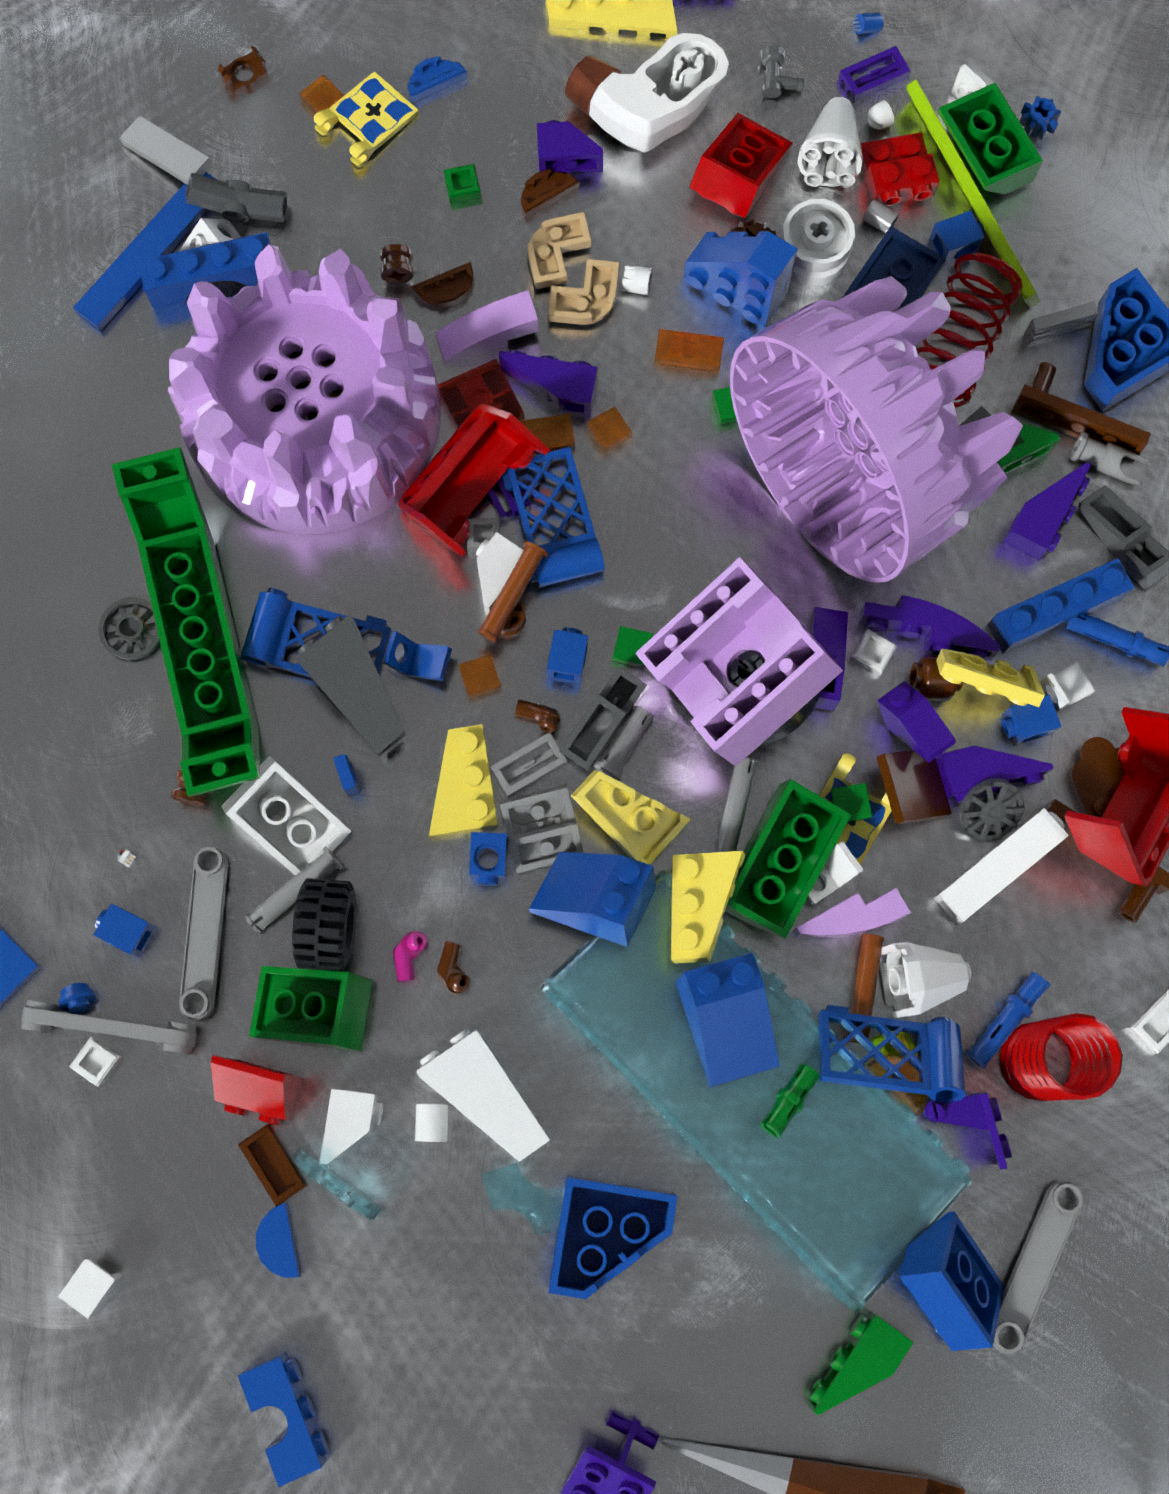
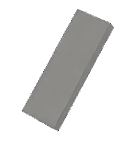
(164, 150)

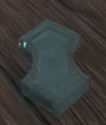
(338, 1186)
(511, 1191)

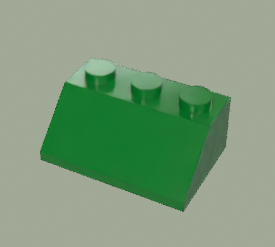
(992, 140)

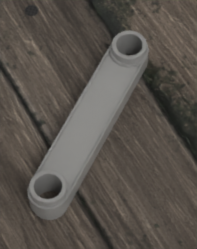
(203, 933)
(42, 1016)
(1036, 1264)

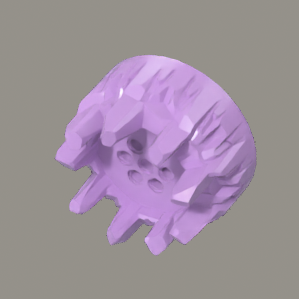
(863, 431)
(360, 445)

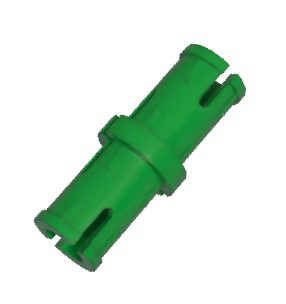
(790, 1100)

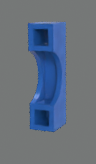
(172, 276)
(1059, 604)

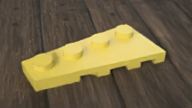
(612, 15)

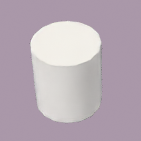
(431, 1122)

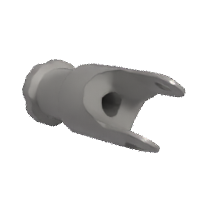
(1104, 457)

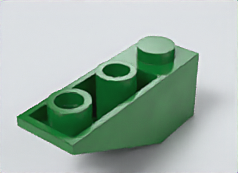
(867, 1360)

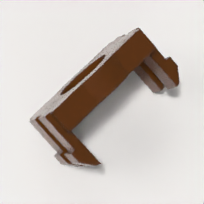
(253, 61)

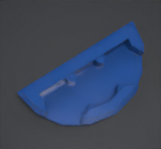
(433, 76)
(277, 1244)

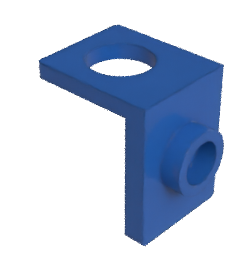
(419, 659)

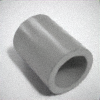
(880, 216)

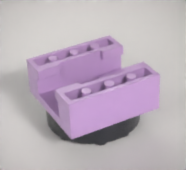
(716, 646)

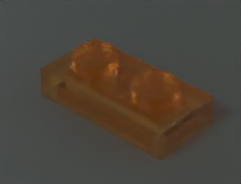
(689, 350)

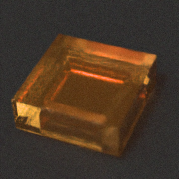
(320, 94)
(609, 429)
(479, 676)

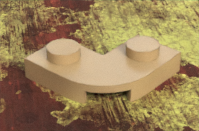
(552, 239)
(586, 304)

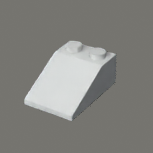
(285, 817)

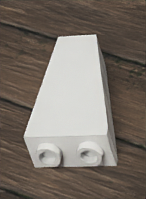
(1001, 865)
(482, 1091)

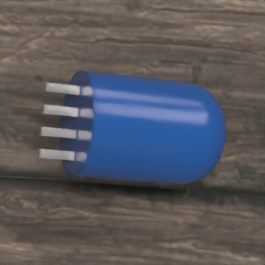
(868, 23)

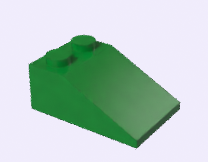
(311, 1007)

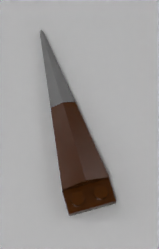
(800, 1476)

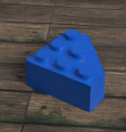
(743, 271)
(1127, 341)
(605, 1232)

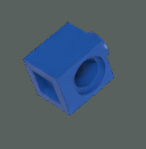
(957, 237)
(567, 655)
(1030, 722)
(485, 843)
(124, 930)

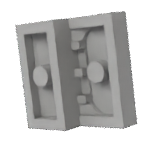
(540, 827)

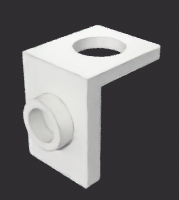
(969, 81)
(207, 233)
(1067, 687)
(837, 871)

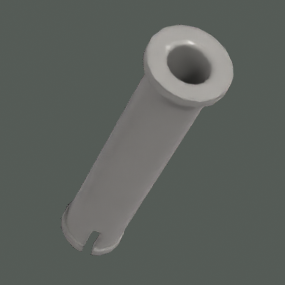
(736, 806)
(287, 894)

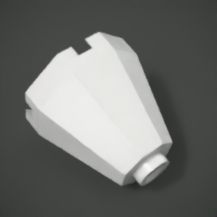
(920, 977)

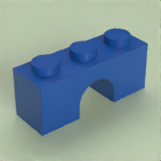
(277, 1385)

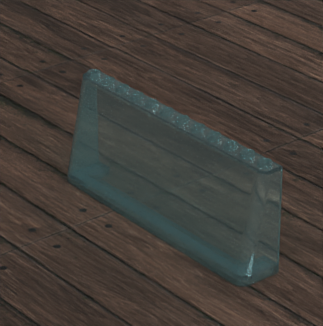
(851, 1168)

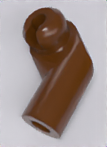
(547, 716)
(450, 971)

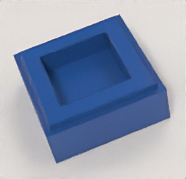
(347, 775)

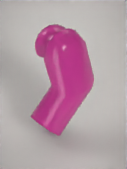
(406, 952)

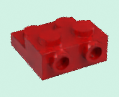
(899, 169)

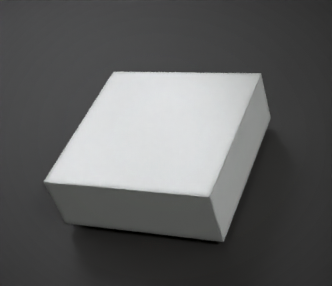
(873, 652)
(95, 1061)

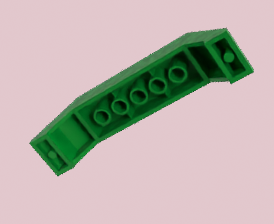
(191, 622)

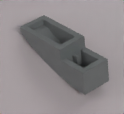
(1126, 536)
(604, 718)

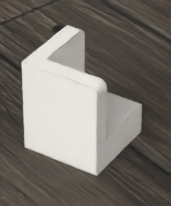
(90, 1288)

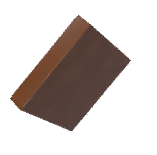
(913, 787)

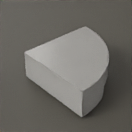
(480, 530)

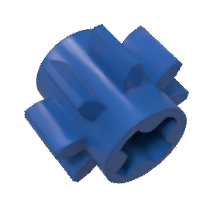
(1039, 117)

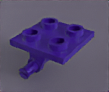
(974, 1112)
(604, 1475)

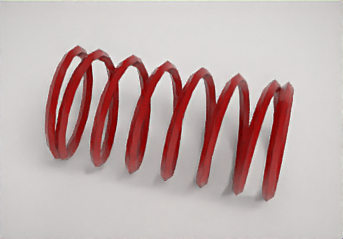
(973, 301)
(1083, 1034)

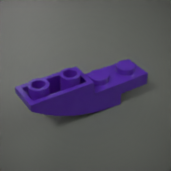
(939, 626)

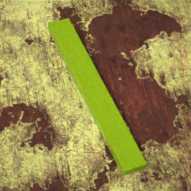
(970, 189)

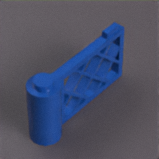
(567, 557)
(274, 623)
(937, 1048)

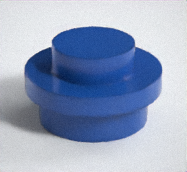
(76, 998)

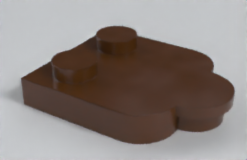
(1095, 776)

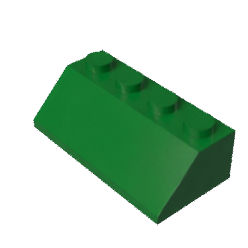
(785, 858)

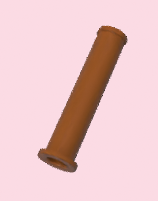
(512, 591)
(866, 978)

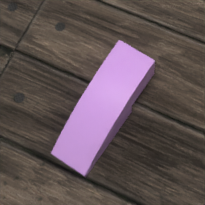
(488, 327)
(855, 917)

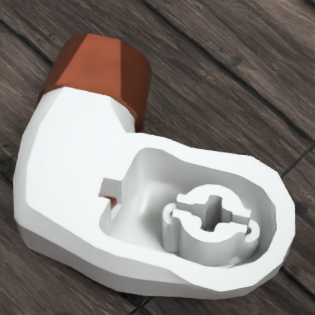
(658, 98)

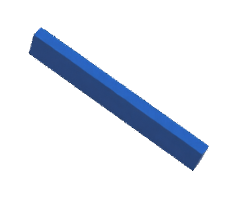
(123, 275)

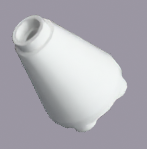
(832, 148)

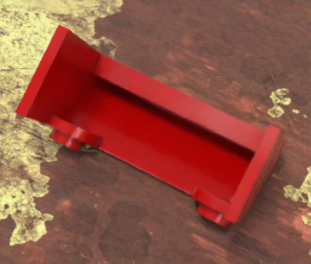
(466, 471)
(1135, 825)

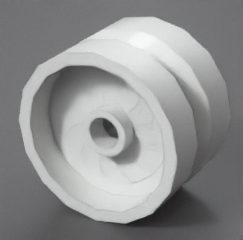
(823, 240)

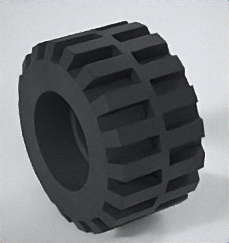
(324, 924)

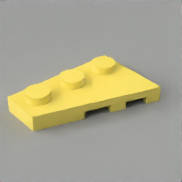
(1017, 685)
(464, 786)
(630, 818)
(699, 901)

